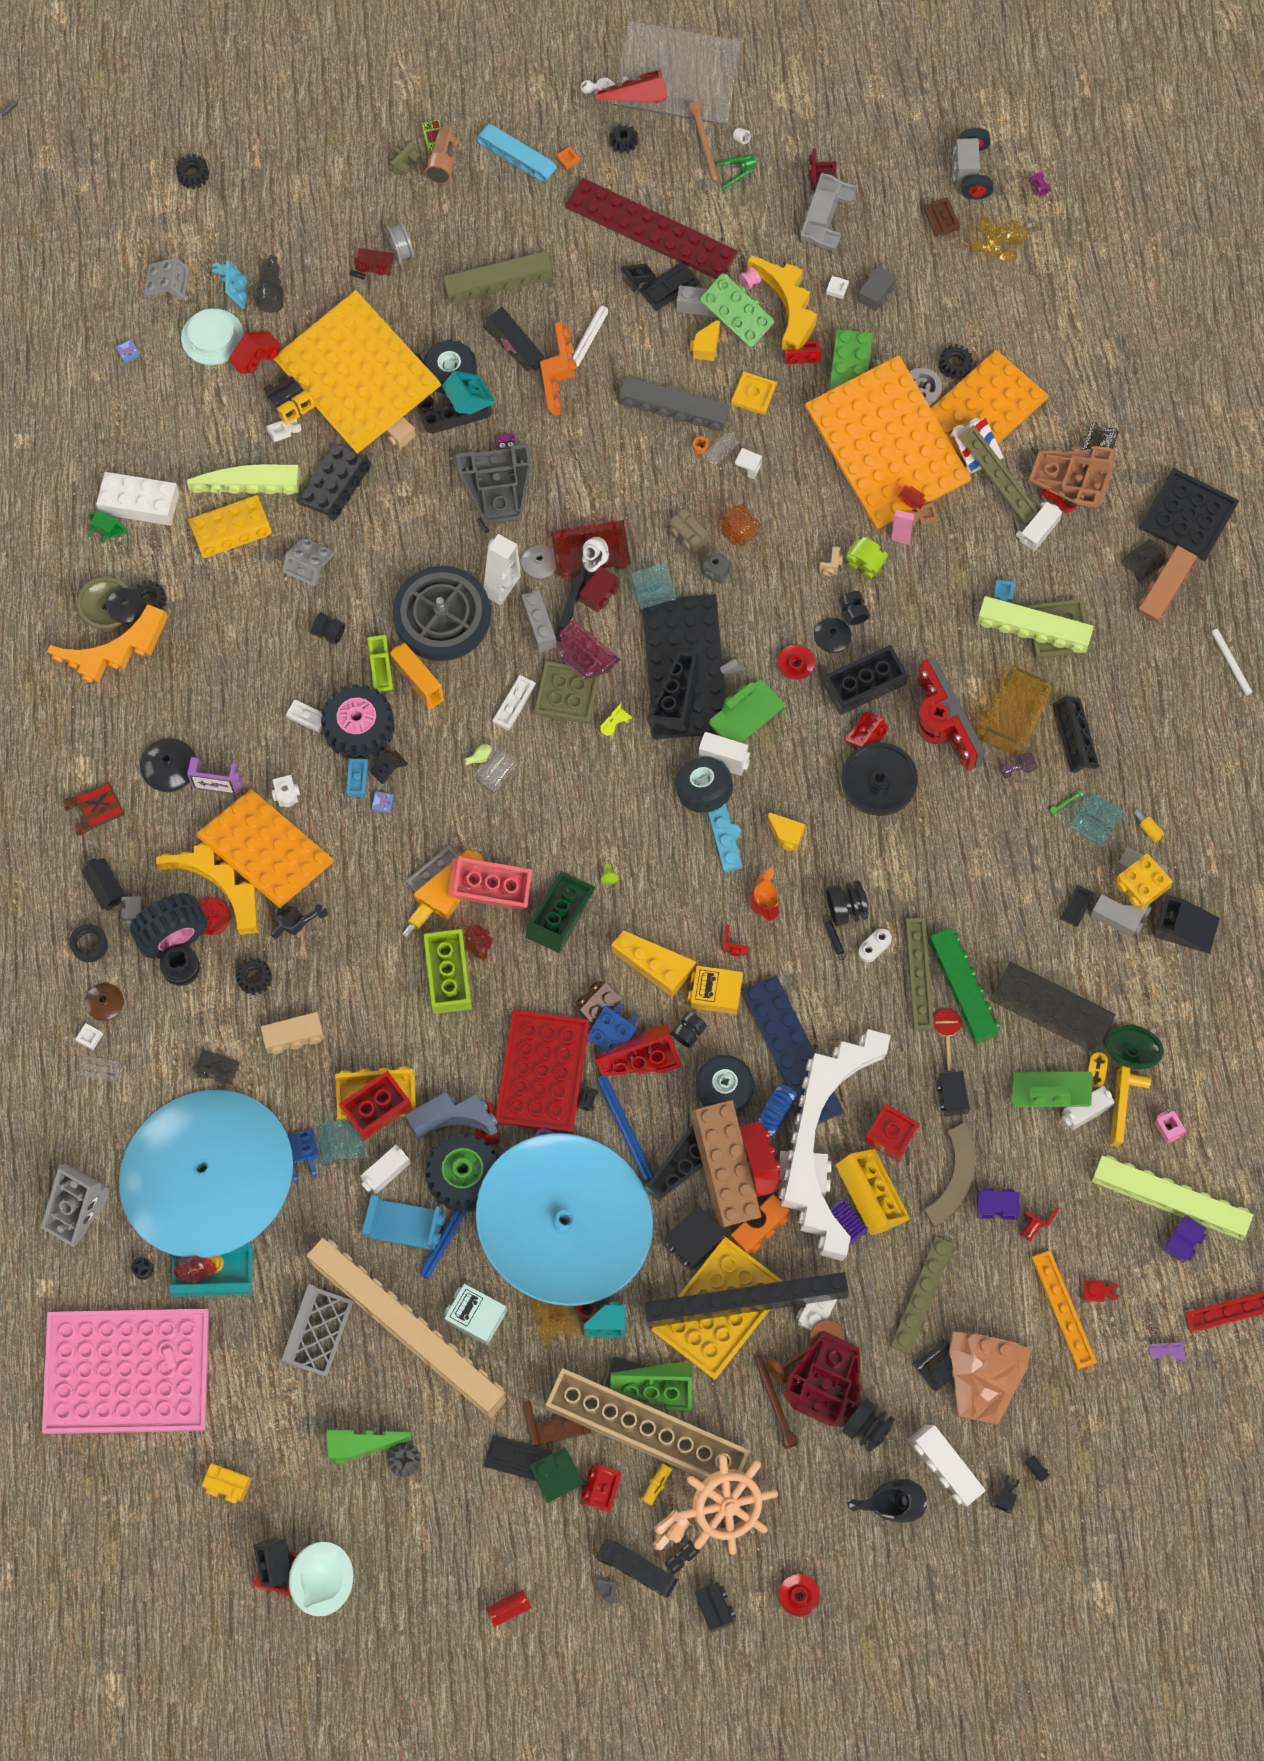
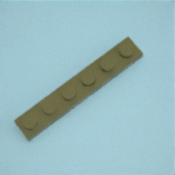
(998, 474)
(919, 974)
(922, 1295)

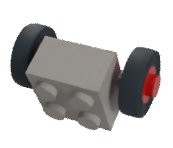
(967, 164)

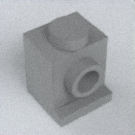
(131, 908)

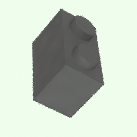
(877, 288)

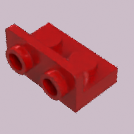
(867, 730)
(600, 1487)

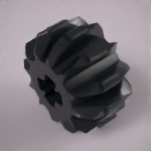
(623, 138)

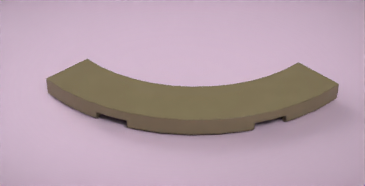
(961, 1178)

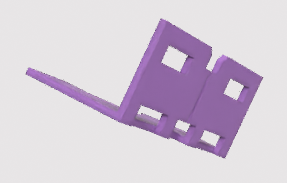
(1174, 1349)

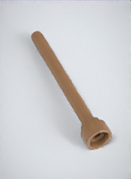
(695, 110)

